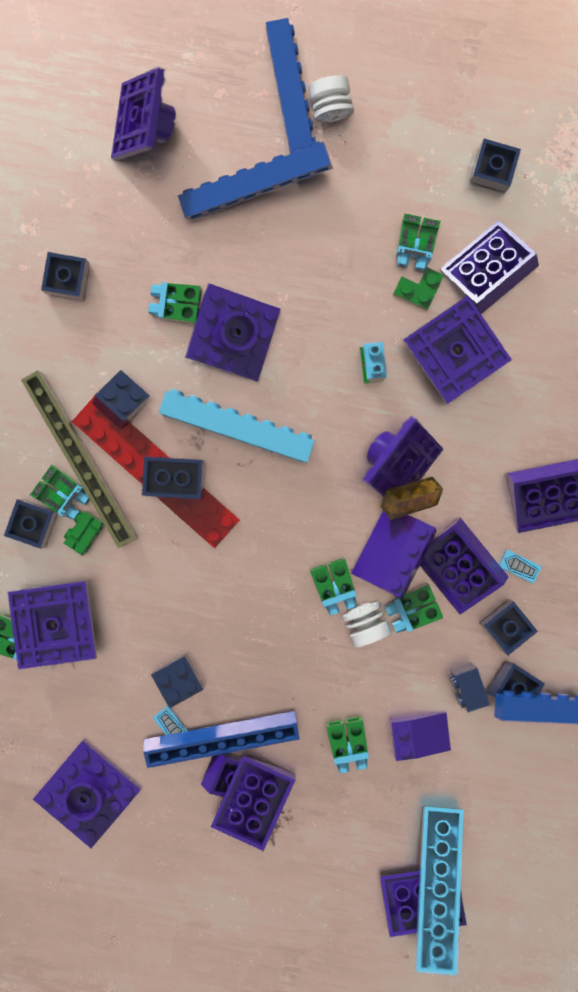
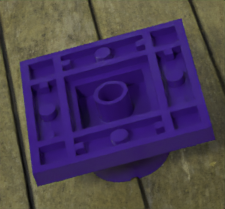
(142, 115)
(214, 336)
(477, 346)
(401, 457)
(36, 637)
(91, 776)

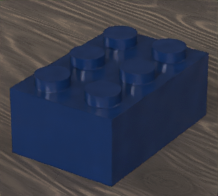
(173, 477)

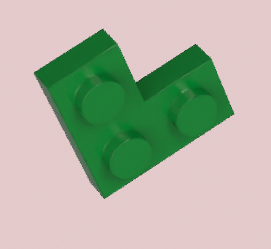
(421, 293)

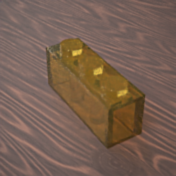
(411, 498)

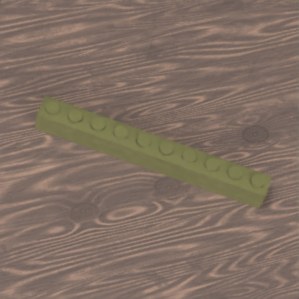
(79, 459)

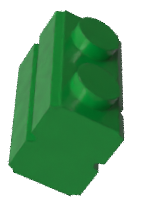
(83, 533)

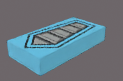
(520, 566)
(169, 722)

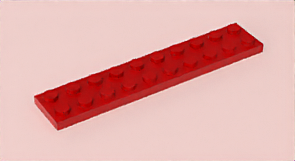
(129, 447)

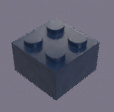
(495, 165)
(65, 276)
(120, 399)
(30, 523)
(509, 627)
(514, 679)
(177, 680)
(469, 686)

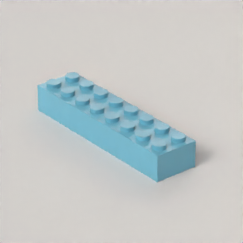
(235, 426)
(439, 891)

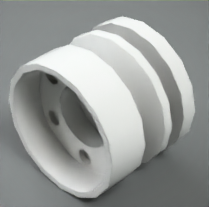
(331, 99)
(366, 624)

